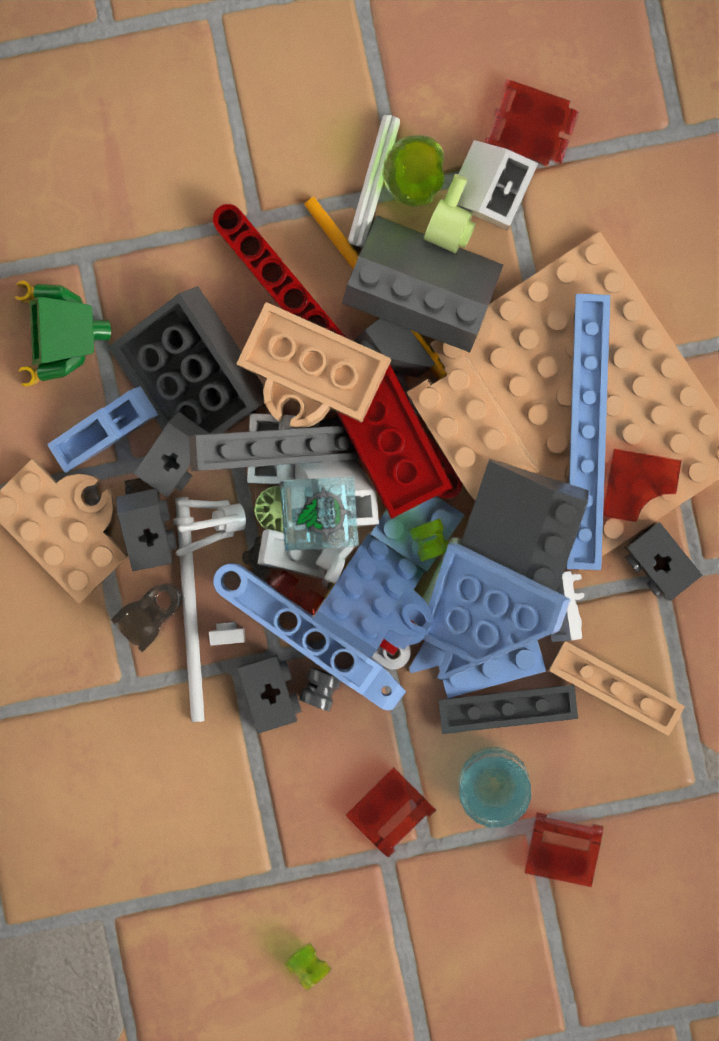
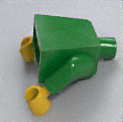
(60, 331)

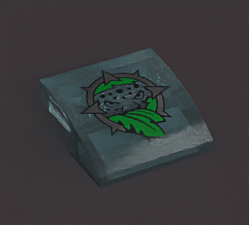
(319, 513)

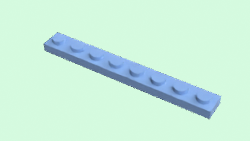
(589, 423)

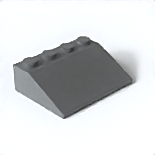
(422, 284)
(189, 365)
(525, 522)

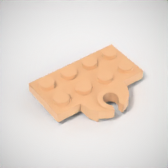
(311, 367)
(61, 527)

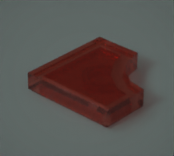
(635, 481)

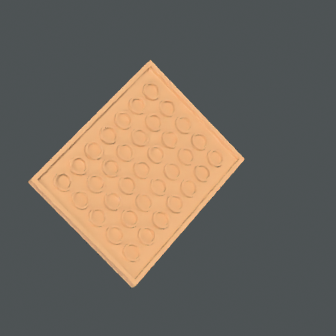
(651, 390)

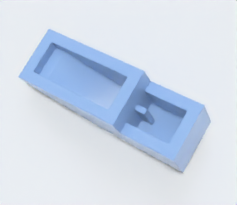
(102, 429)

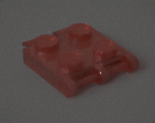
(533, 124)

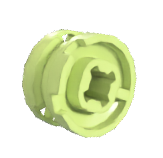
(269, 509)

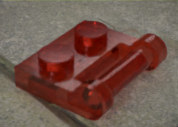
(382, 804)
(563, 861)

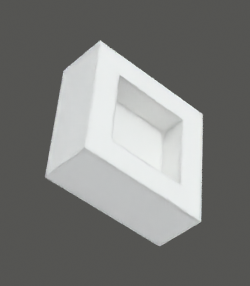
(226, 634)

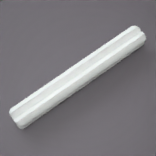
(373, 181)

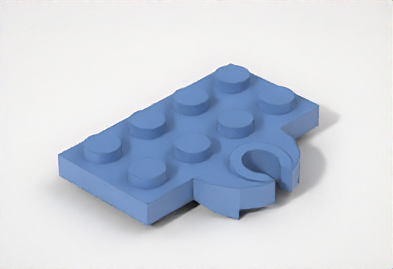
(376, 600)

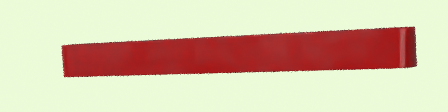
(287, 283)

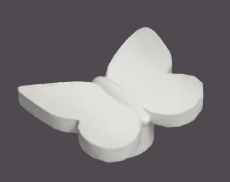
(333, 562)

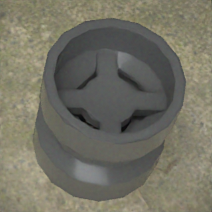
(320, 689)

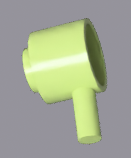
(451, 224)

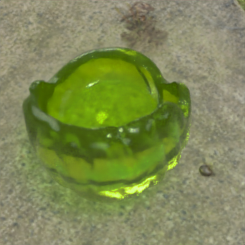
(414, 170)

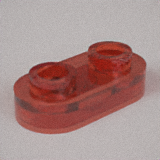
(286, 585)

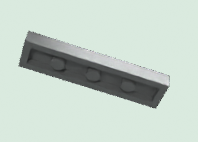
(508, 709)

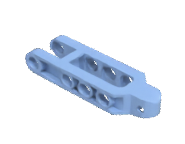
(266, 605)

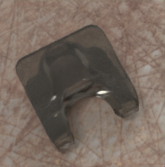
(144, 619)

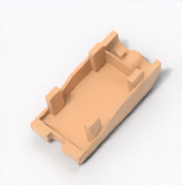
(469, 424)

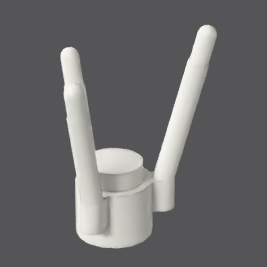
(226, 520)

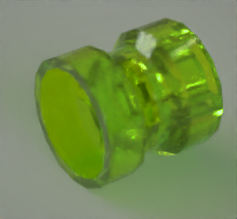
(432, 547)
(307, 966)

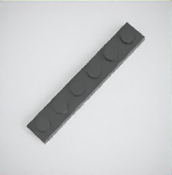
(270, 448)

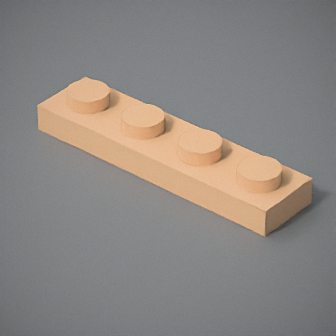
(616, 688)

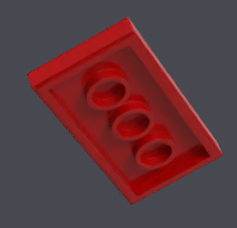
(396, 449)

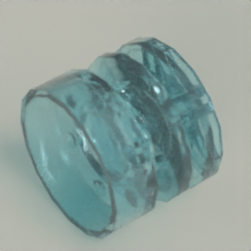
(489, 806)

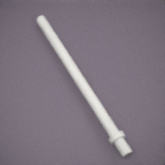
(190, 615)

